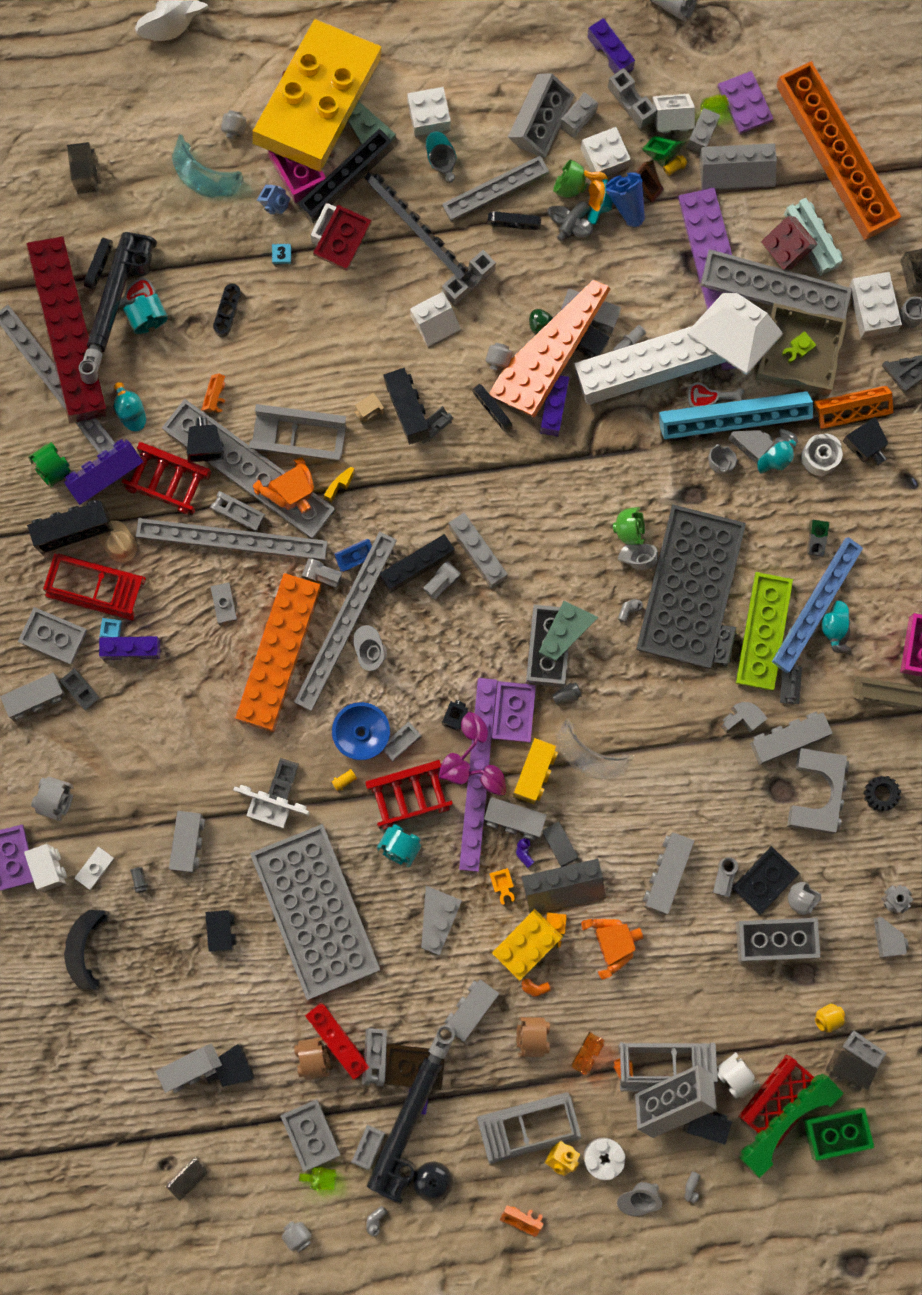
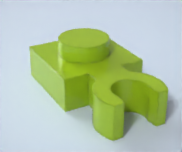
(800, 345)

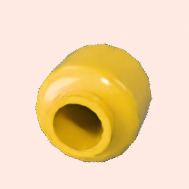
(830, 1018)

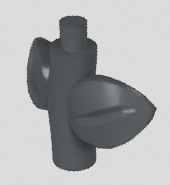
(571, 220)

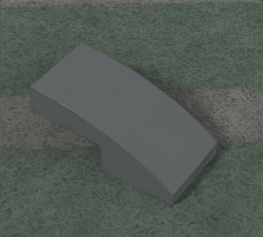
(79, 688)
(283, 779)
(560, 844)

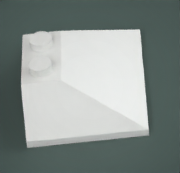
(736, 331)

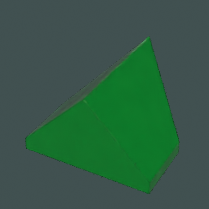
(662, 149)

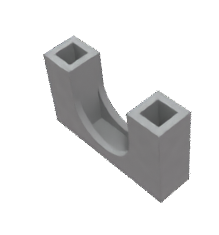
(833, 769)

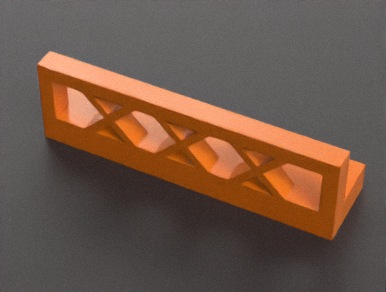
(851, 401)

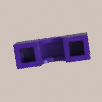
(604, 38)
(554, 407)
(119, 647)

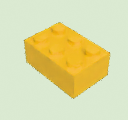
(535, 771)
(527, 944)

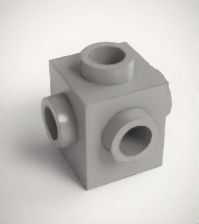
(890, 899)

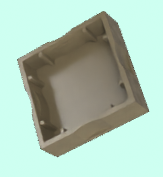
(817, 368)

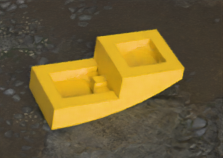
(342, 480)

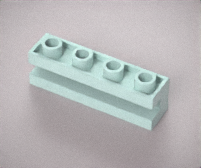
(824, 255)

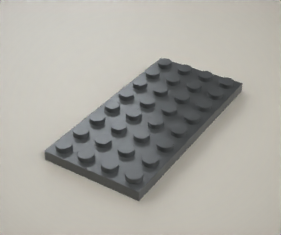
(691, 586)

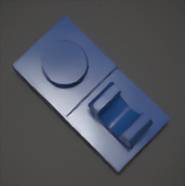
(353, 555)

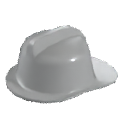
(369, 648)
(640, 1200)

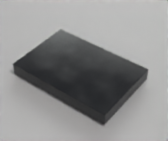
(765, 880)

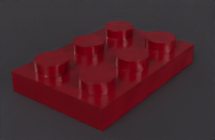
(342, 237)

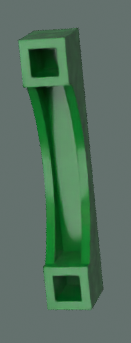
(760, 1152)

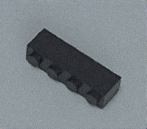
(406, 405)
(417, 563)

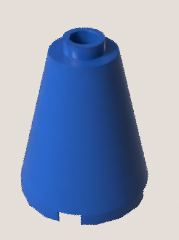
(628, 197)

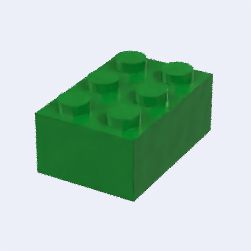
(838, 1133)

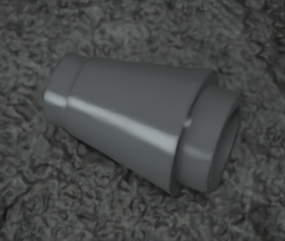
(567, 694)

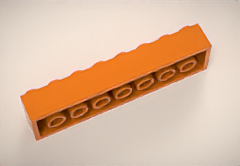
(278, 652)

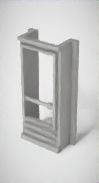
(267, 424)
(702, 1055)
(495, 1137)

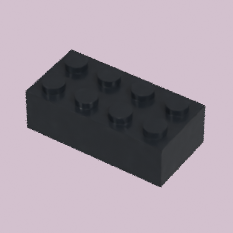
(70, 526)

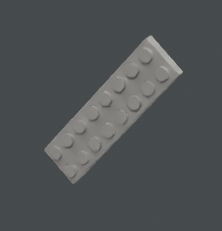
(774, 285)

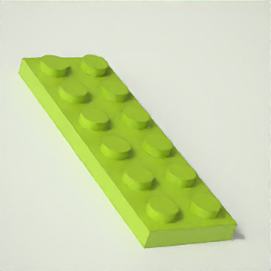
(764, 631)

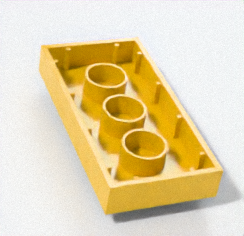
(316, 95)

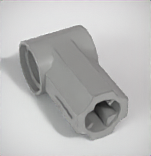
(317, 572)
(444, 577)
(725, 879)

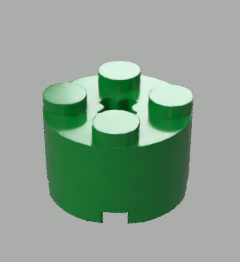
(49, 464)

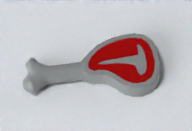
(139, 287)
(701, 395)

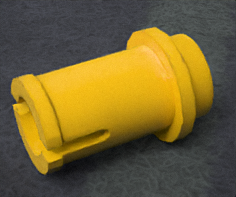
(675, 165)
(343, 780)

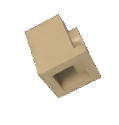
(368, 408)

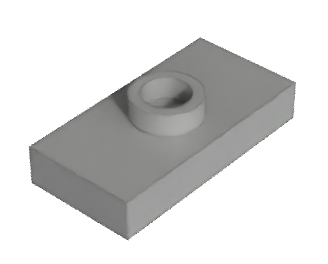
(223, 603)
(401, 741)
(864, 1049)
(368, 1147)

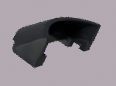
(75, 948)

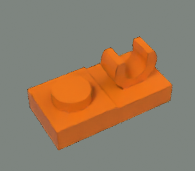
(211, 398)
(523, 1222)

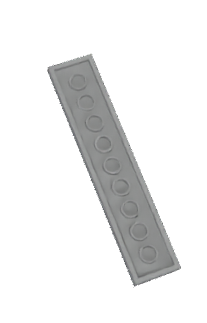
(248, 466)

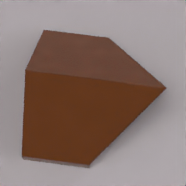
(650, 180)

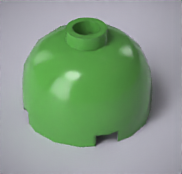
(571, 180)
(630, 526)

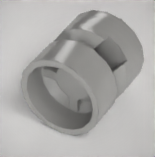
(911, 312)

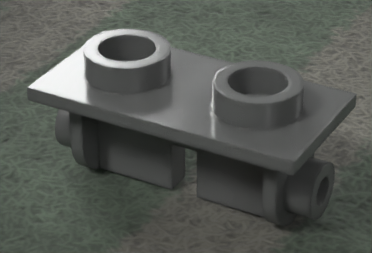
(438, 421)
(724, 645)
(791, 686)

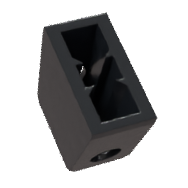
(204, 442)
(868, 442)
(234, 1068)

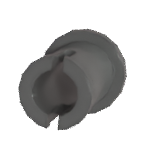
(138, 880)

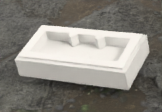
(94, 868)

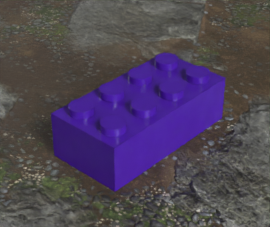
(103, 471)

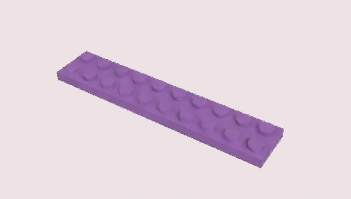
(705, 232)

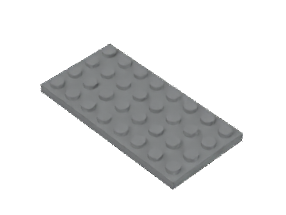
(315, 912)

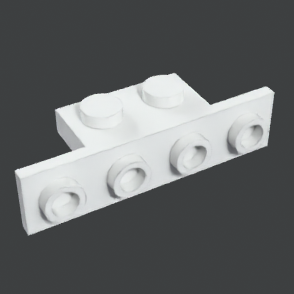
(269, 810)

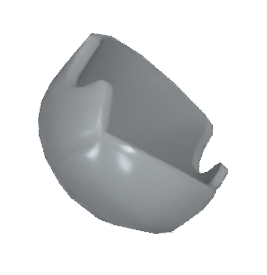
(722, 459)

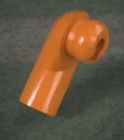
(533, 989)

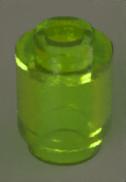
(716, 103)

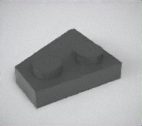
(905, 372)

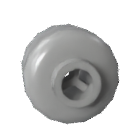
(233, 124)
(498, 356)
(296, 1236)

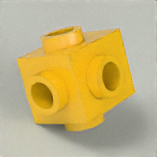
(563, 1159)

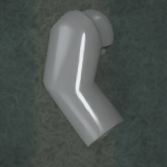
(691, 1184)
(373, 1221)

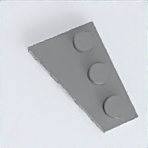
(438, 918)

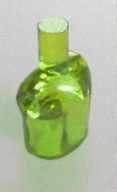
(320, 1178)

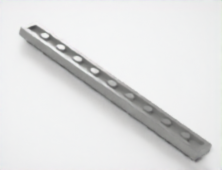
(46, 370)
(231, 539)
(345, 621)

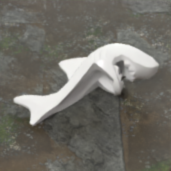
(168, 19)

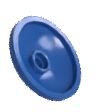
(360, 717)

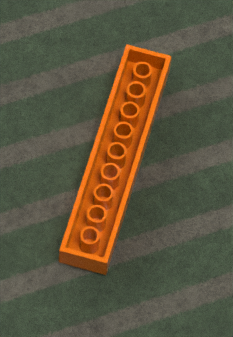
(838, 150)

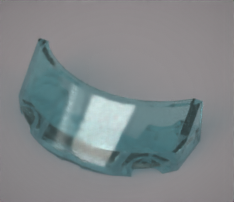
(200, 178)

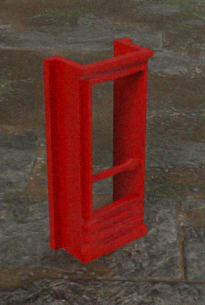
(124, 593)

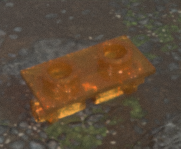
(583, 1060)

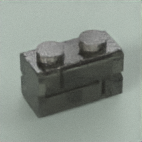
(188, 1178)

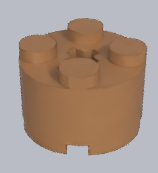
(532, 1037)
(313, 1059)

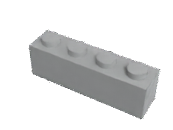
(477, 550)
(790, 738)
(669, 873)

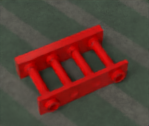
(181, 466)
(413, 775)
(337, 1040)

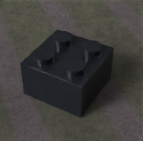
(710, 1127)

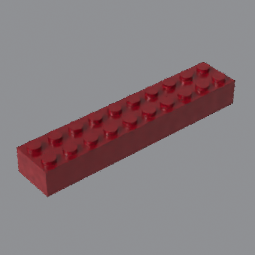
(64, 327)

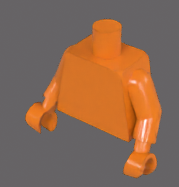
(289, 489)
(615, 943)

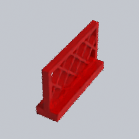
(768, 1090)

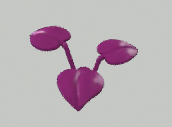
(457, 769)

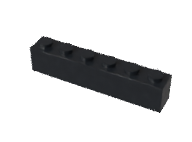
(346, 175)

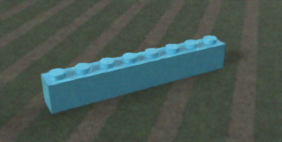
(736, 415)

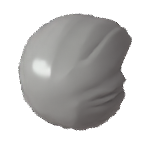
(803, 898)

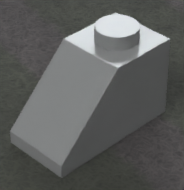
(752, 443)
(889, 939)

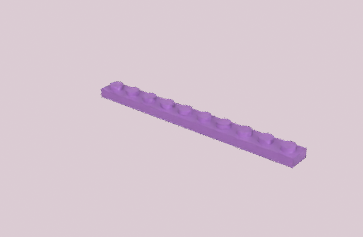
(475, 791)

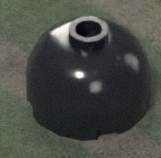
(430, 1171)

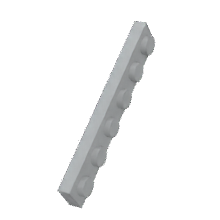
(495, 188)

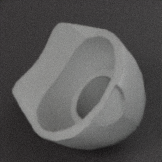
(639, 556)

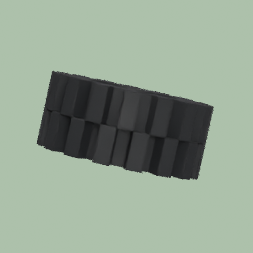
(893, 789)

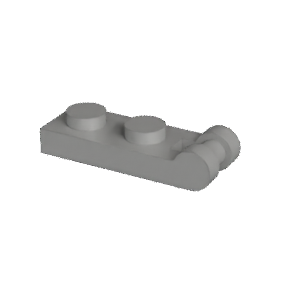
(238, 511)
(375, 1056)

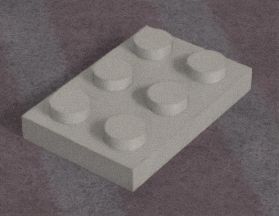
(52, 636)
(310, 1135)

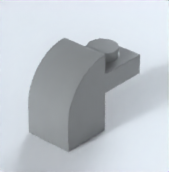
(747, 713)

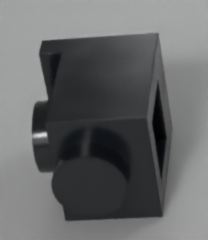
(453, 707)

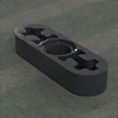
(513, 220)
(98, 263)
(226, 296)
(492, 407)

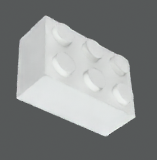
(875, 305)

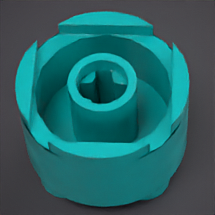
(145, 313)
(399, 846)

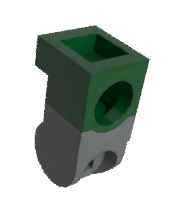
(817, 537)

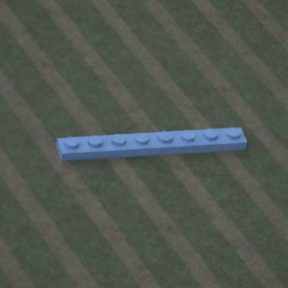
(817, 605)

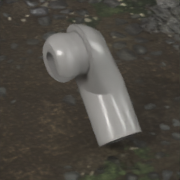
(629, 607)

